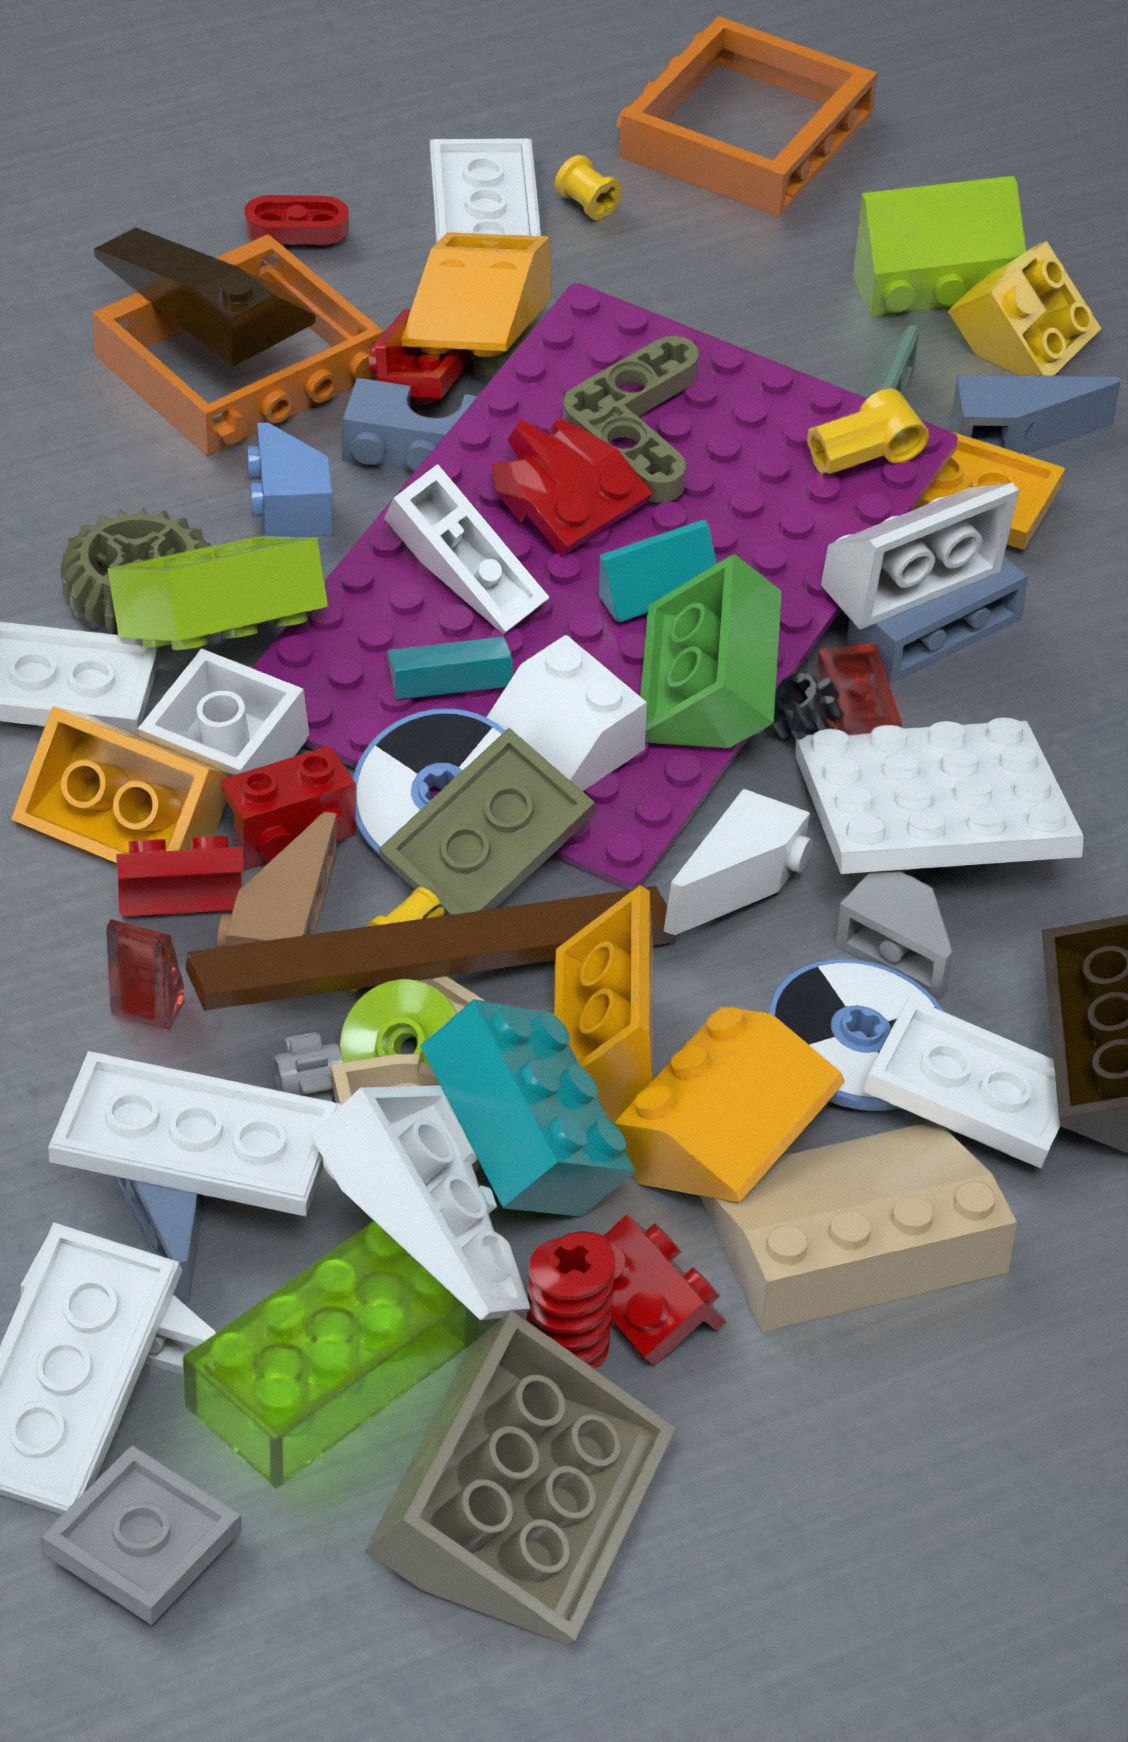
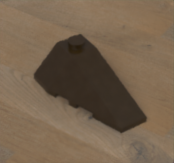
(207, 297)

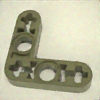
(620, 410)

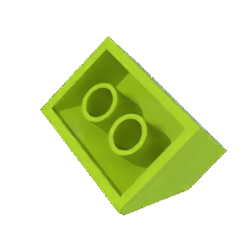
(934, 242)

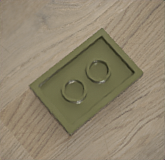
(488, 827)

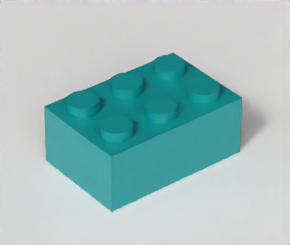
(528, 1108)

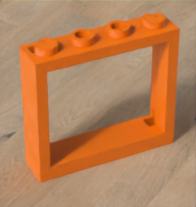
(729, 169)
(263, 401)

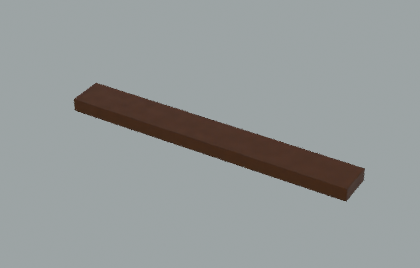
(399, 950)

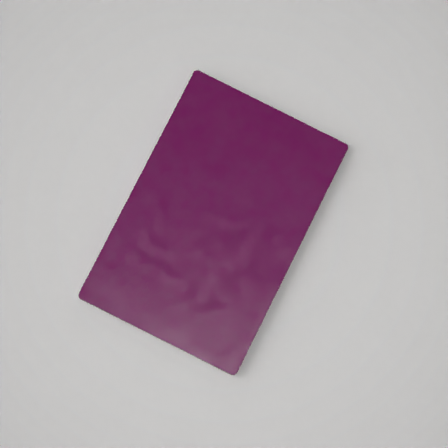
(745, 475)

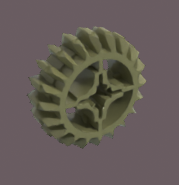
(115, 544)

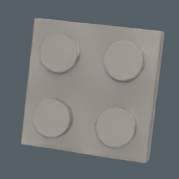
(141, 1534)

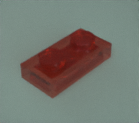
(862, 687)

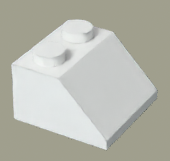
(573, 712)
(229, 716)

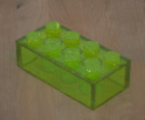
(325, 1354)

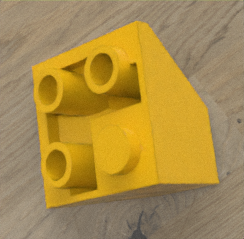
(1026, 315)

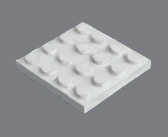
(937, 796)

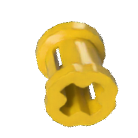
(589, 188)

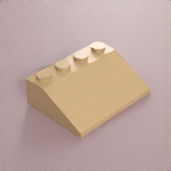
(864, 1225)

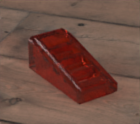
(143, 975)

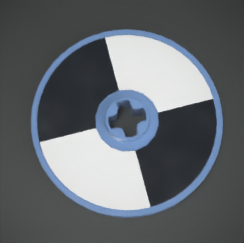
(409, 760)
(841, 996)

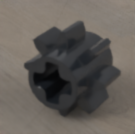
(805, 705)

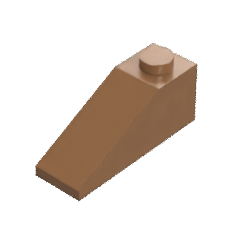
(287, 892)

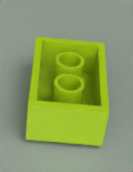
(218, 591)

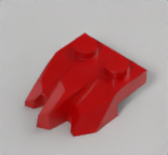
(567, 483)

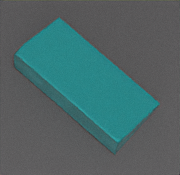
(652, 568)
(450, 667)

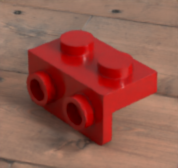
(426, 373)
(285, 798)
(179, 880)
(652, 1295)

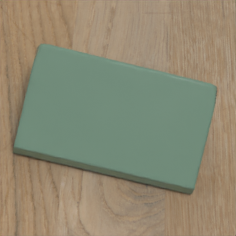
(893, 365)

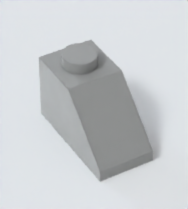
(897, 925)

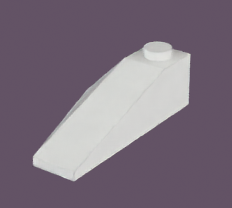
(415, 1177)

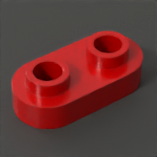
(297, 219)

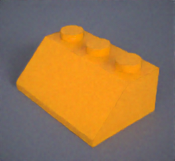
(113, 787)
(608, 999)
(726, 1106)

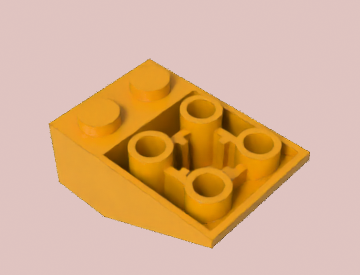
(479, 293)

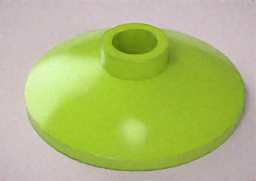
(392, 1015)

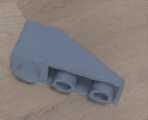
(1032, 410)

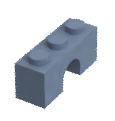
(384, 429)

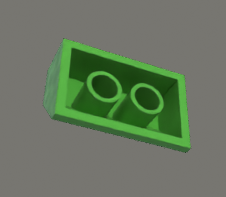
(712, 658)

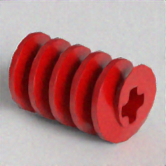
(574, 1293)

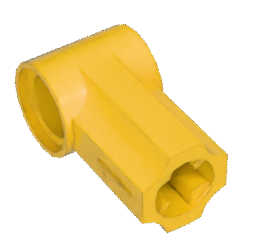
(880, 428)

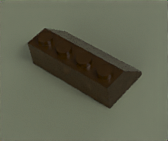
(1090, 1026)

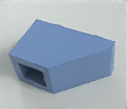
(292, 485)

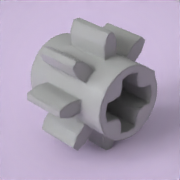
(306, 1067)

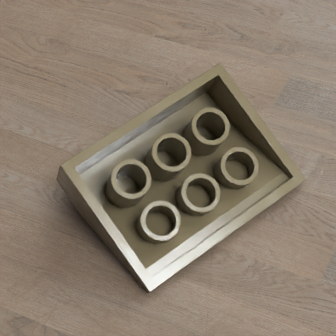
(522, 1484)

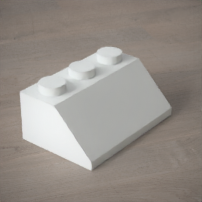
(920, 554)

